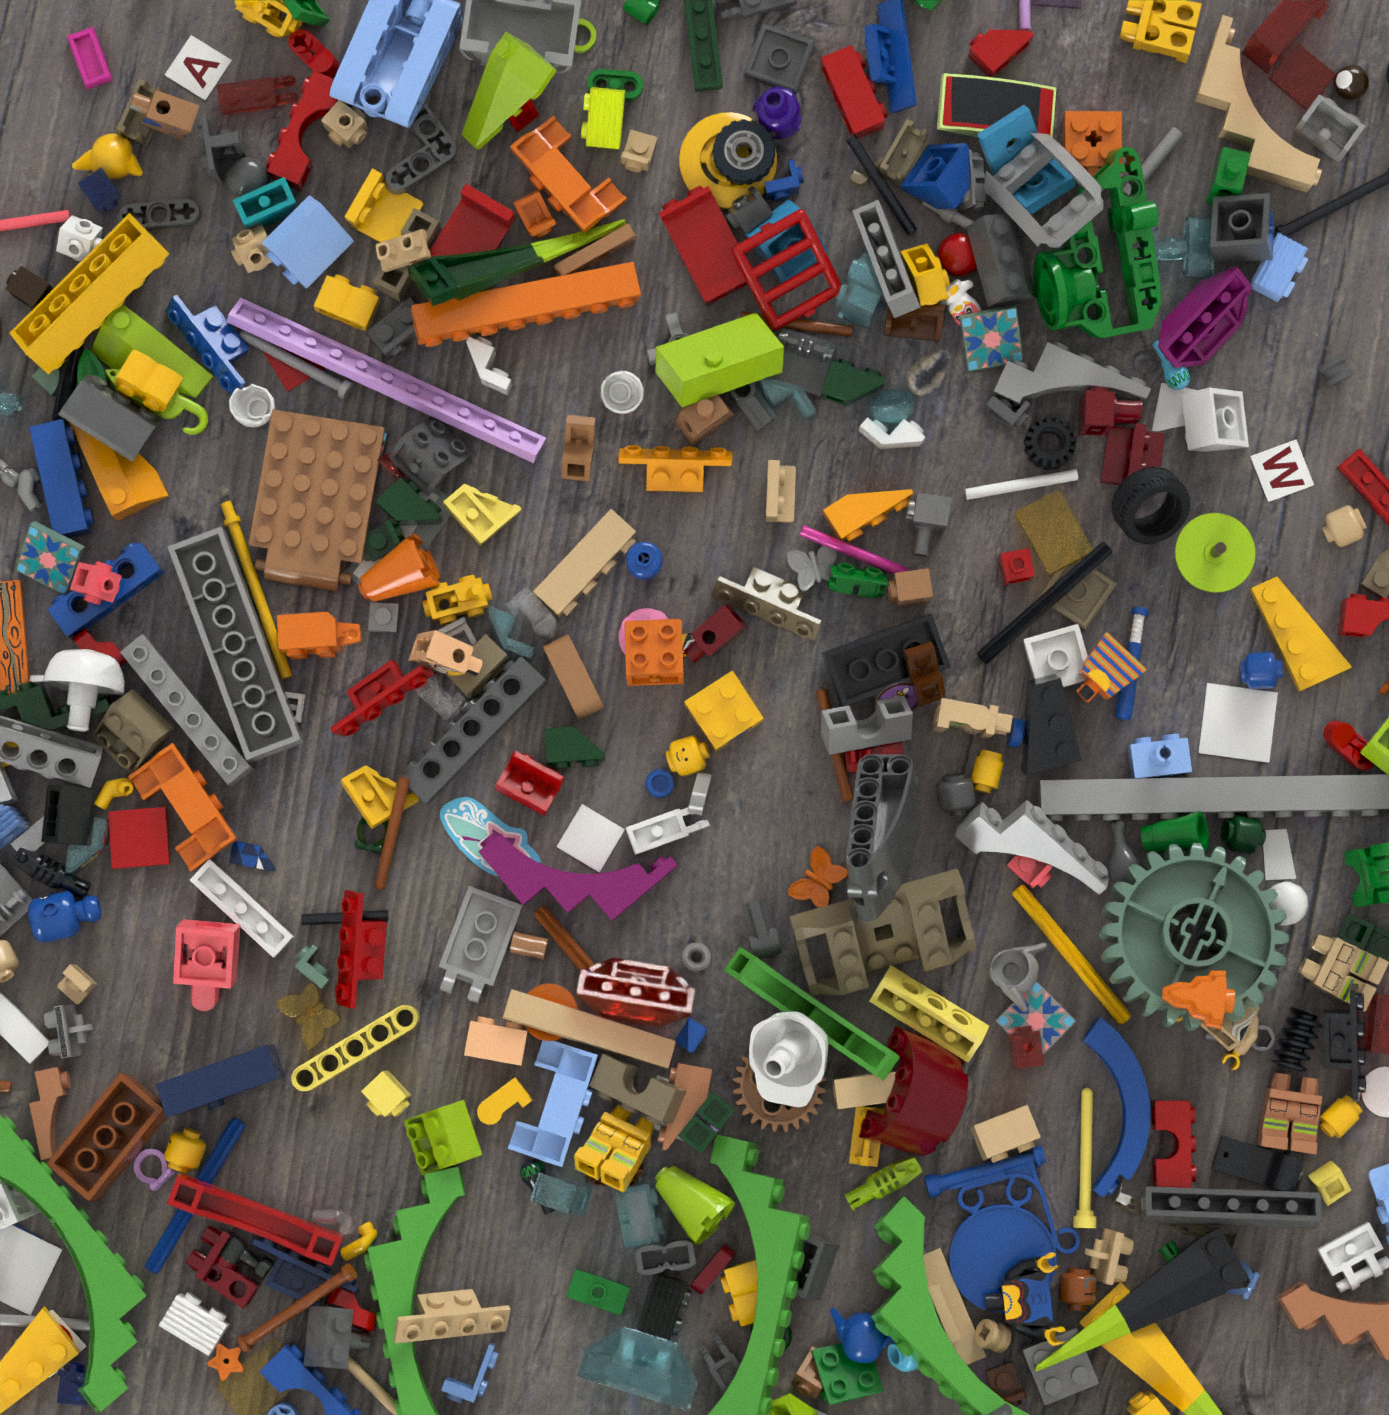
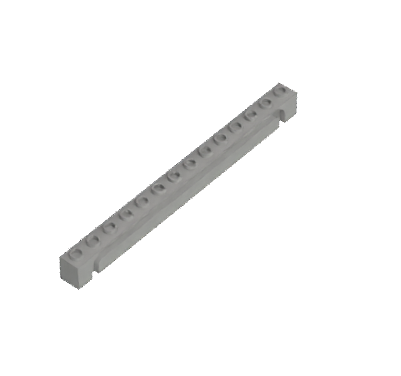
(1214, 796)

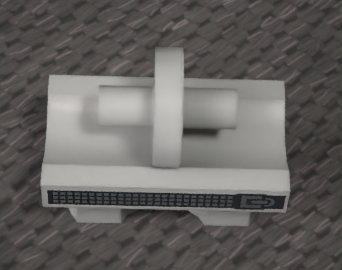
(70, 1031)

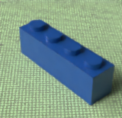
(61, 478)

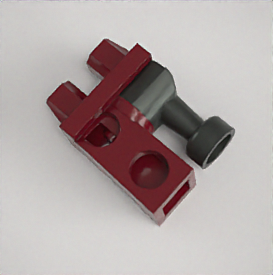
(221, 1264)

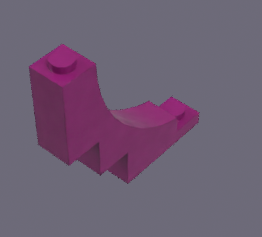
(610, 890)

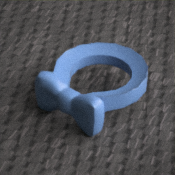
(1246, 1292)

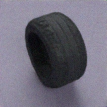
(1136, 490)

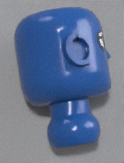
(59, 915)

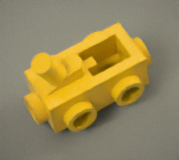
(269, 14)
(466, 597)

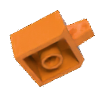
(1099, 126)
(314, 634)

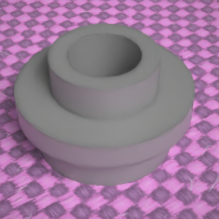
(699, 947)

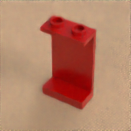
(474, 225)
(704, 243)

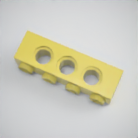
(929, 1013)

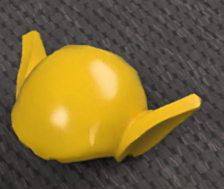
(113, 155)

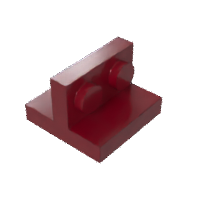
(1130, 451)

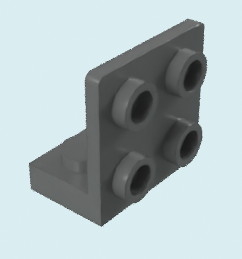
(429, 454)

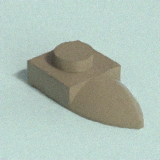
(1377, 577)

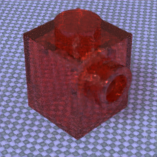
(1025, 1047)

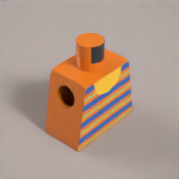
(1107, 669)

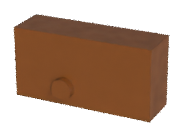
(108, 1137)

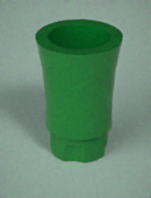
(1178, 831)

